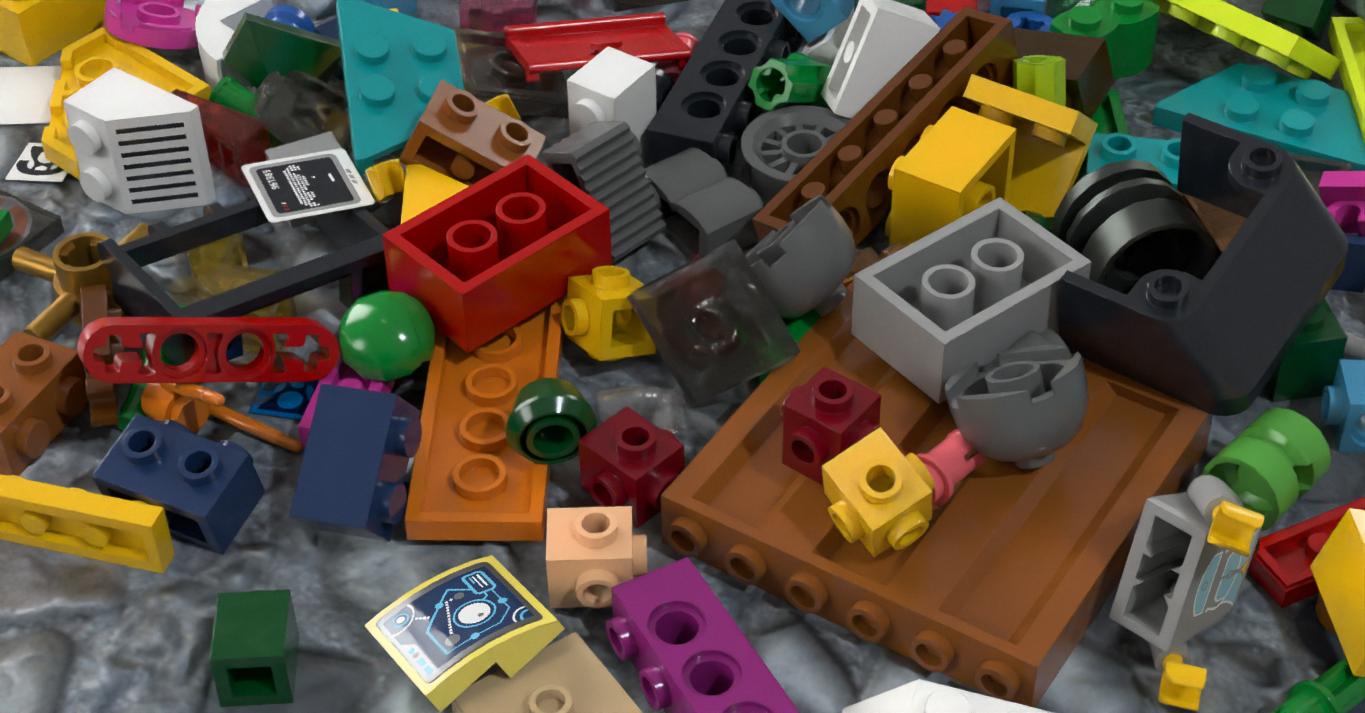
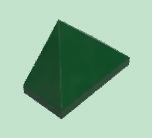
(271, 46)

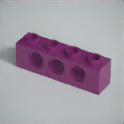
(689, 646)

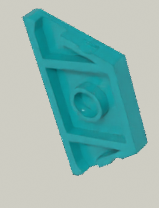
(390, 74)
(1273, 107)

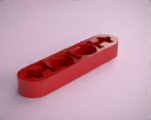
(209, 359)

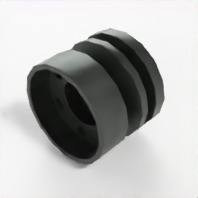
(1132, 225)

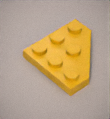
(90, 59)

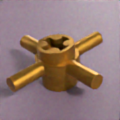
(72, 265)

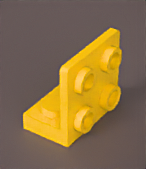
(1047, 143)

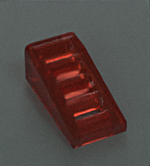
(230, 137)

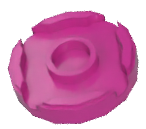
(152, 23)

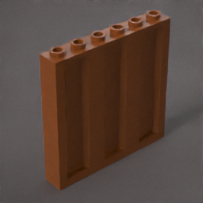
(1006, 563)

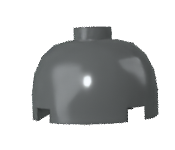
(806, 260)
(1022, 406)

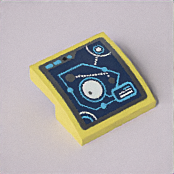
(461, 626)

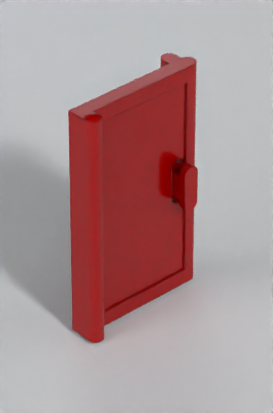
(576, 42)

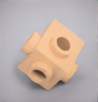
(590, 554)

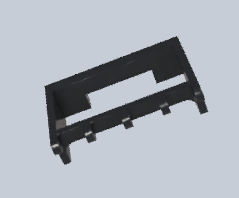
(357, 266)

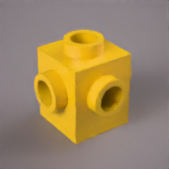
(601, 316)
(878, 494)

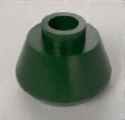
(549, 421)

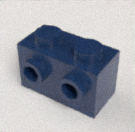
(356, 462)
(199, 482)

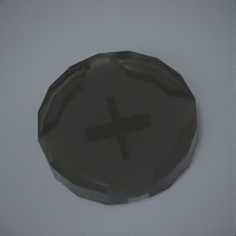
(302, 108)

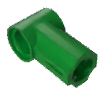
(790, 82)

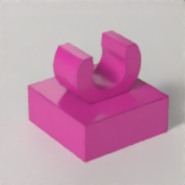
(1345, 198)

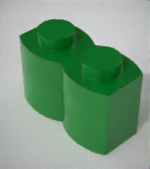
(1125, 24)

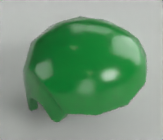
(386, 336)

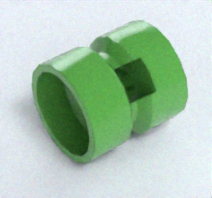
(1273, 462)

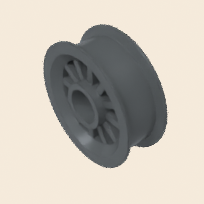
(783, 144)

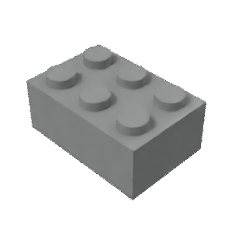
(962, 294)

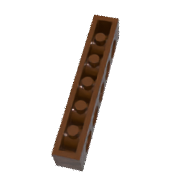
(858, 159)

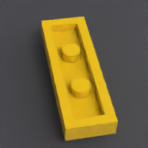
(84, 524)

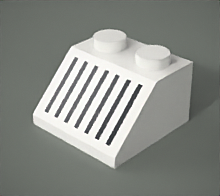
(138, 145)

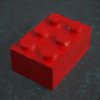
(498, 250)

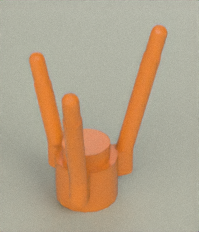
(192, 406)

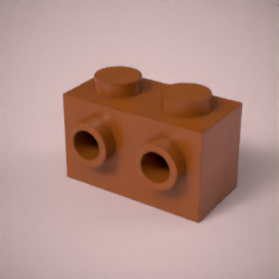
(467, 137)
(38, 397)

